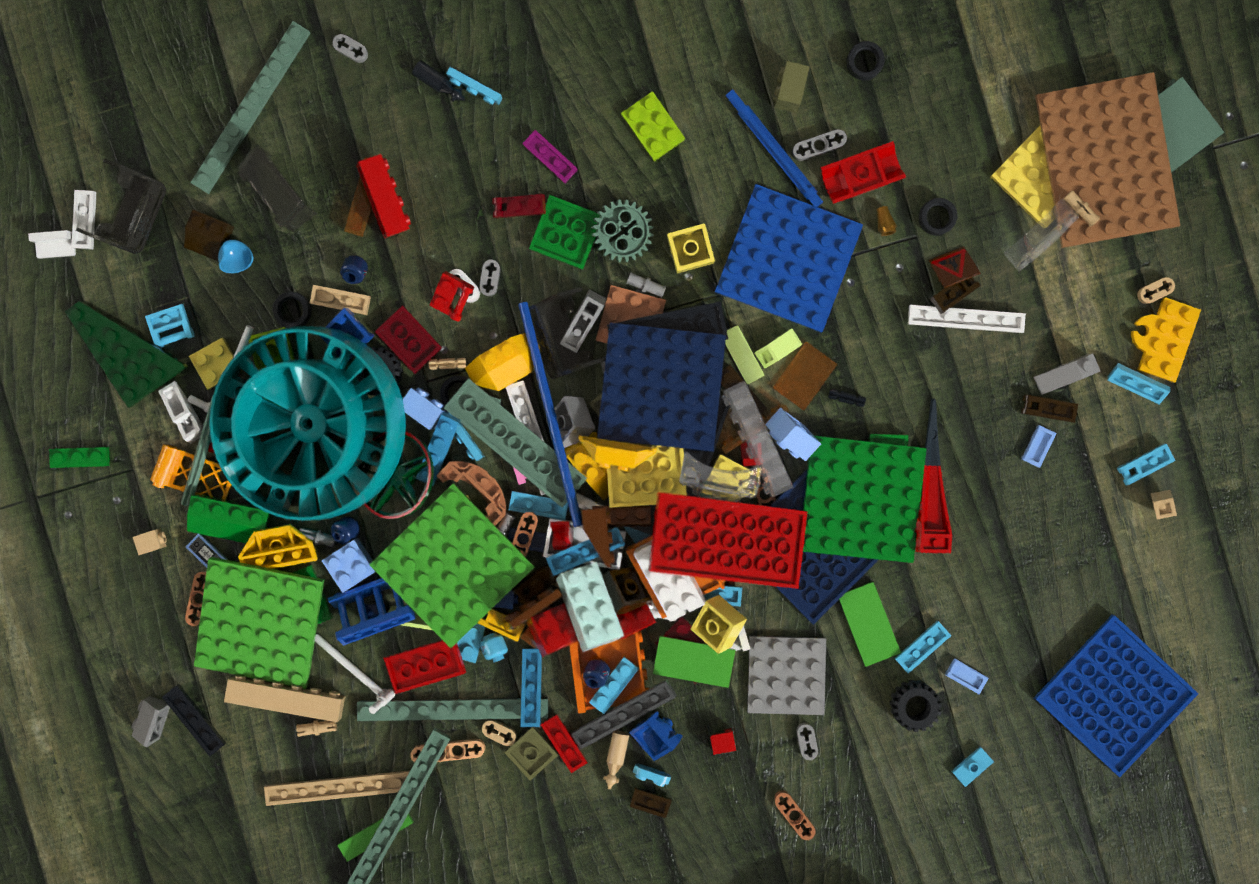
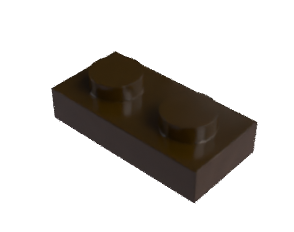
(650, 802)

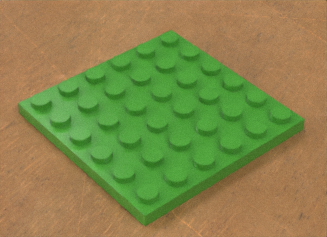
(452, 565)
(258, 622)

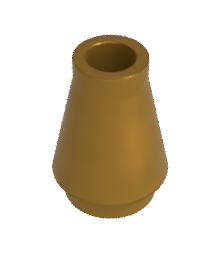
(886, 224)

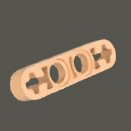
(448, 753)

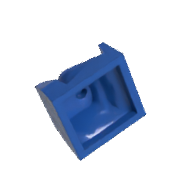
(349, 324)
(656, 736)

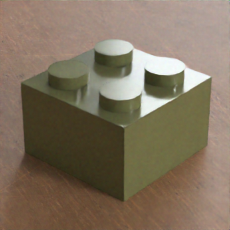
(791, 88)

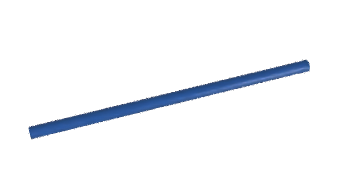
(550, 414)

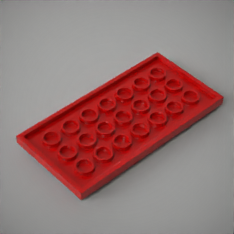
(727, 541)

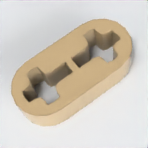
(1154, 287)
(496, 736)

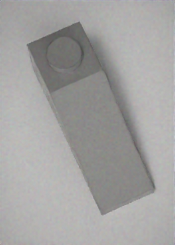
(583, 320)
(1067, 373)

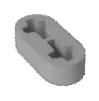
(348, 51)
(494, 279)
(811, 740)

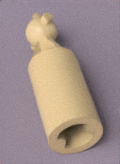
(616, 756)

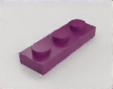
(550, 156)

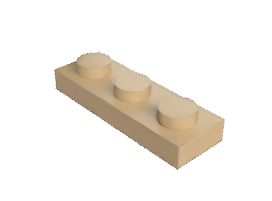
(340, 299)

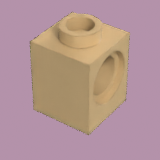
(1163, 504)
(150, 541)

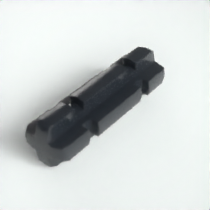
(846, 397)

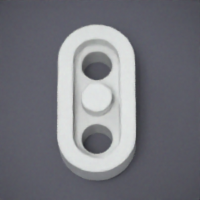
(476, 292)

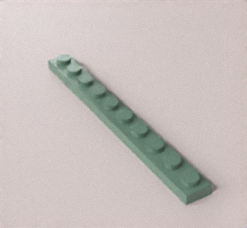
(250, 107)
(446, 709)
(400, 808)

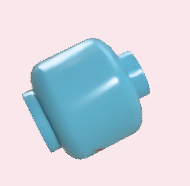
(493, 647)

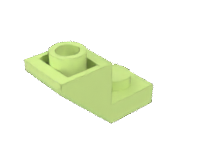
(778, 348)

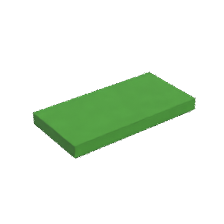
(869, 624)
(693, 662)

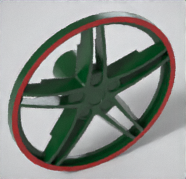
(402, 477)

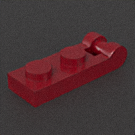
(519, 206)

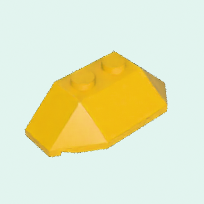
(502, 364)
(616, 453)
(583, 462)
(278, 548)

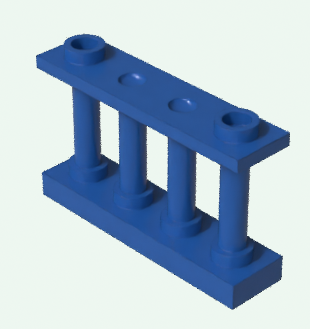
(375, 625)

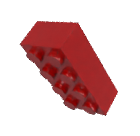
(382, 196)
(552, 630)

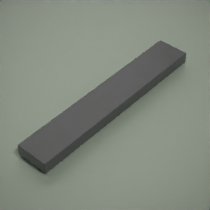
(623, 714)

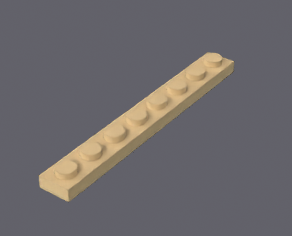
(334, 788)

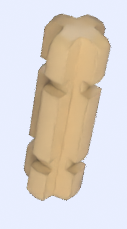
(449, 363)

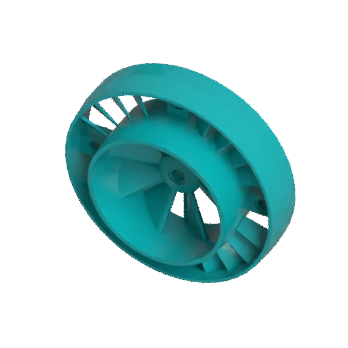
(314, 392)

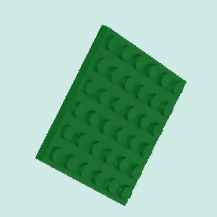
(863, 499)

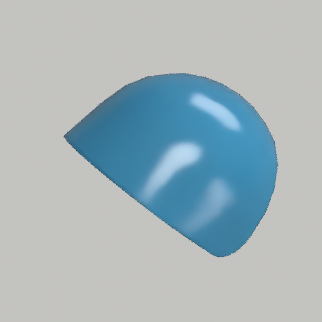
(234, 257)

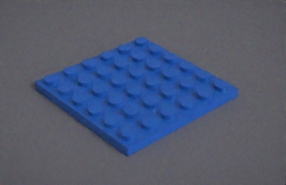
(788, 258)
(1116, 695)

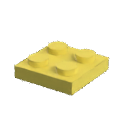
(212, 361)

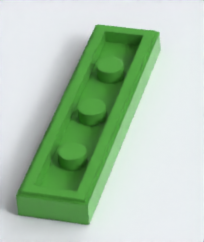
(359, 842)

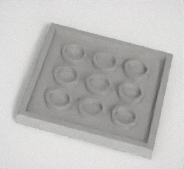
(786, 675)

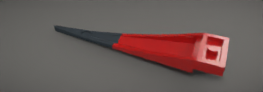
(933, 522)

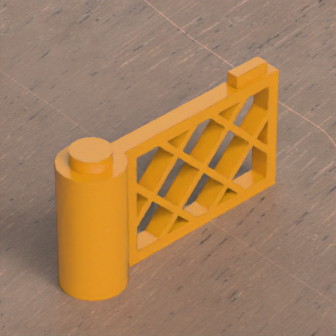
(168, 466)

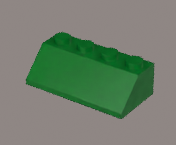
(224, 518)

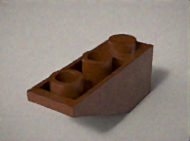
(596, 529)

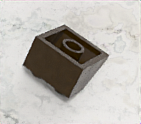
(206, 234)
(626, 590)

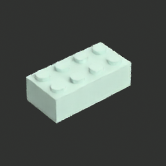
(589, 606)

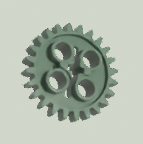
(612, 217)

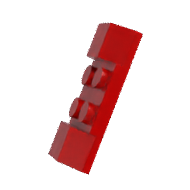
(861, 173)

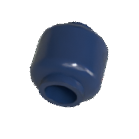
(354, 269)
(345, 530)
(596, 673)

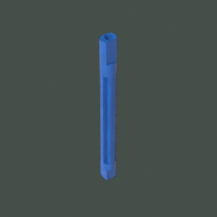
(775, 149)

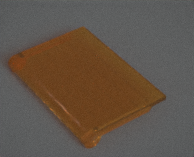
(805, 376)

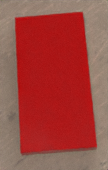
(424, 666)

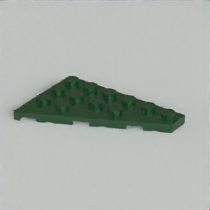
(128, 360)

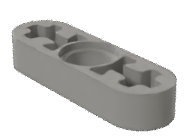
(834, 145)

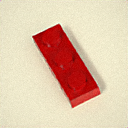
(564, 743)

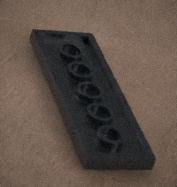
(701, 319)

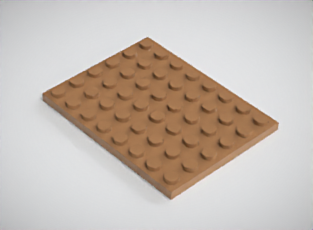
(1113, 154)

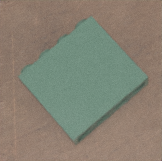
(1185, 122)

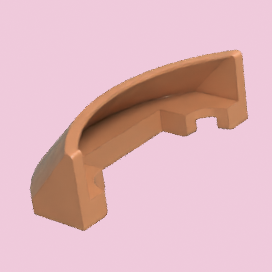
(480, 480)

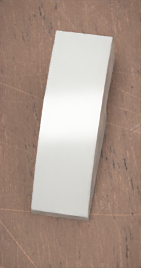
(181, 412)

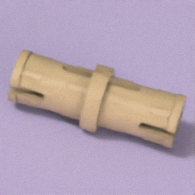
(1081, 208)
(315, 728)

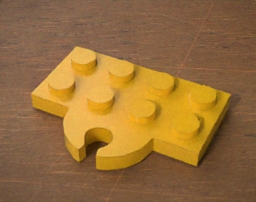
(1165, 338)

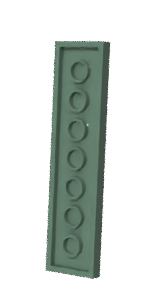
(511, 440)

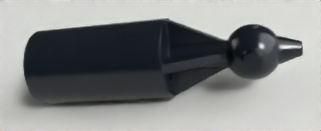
(436, 80)

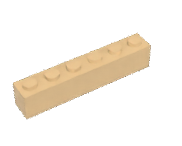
(284, 699)

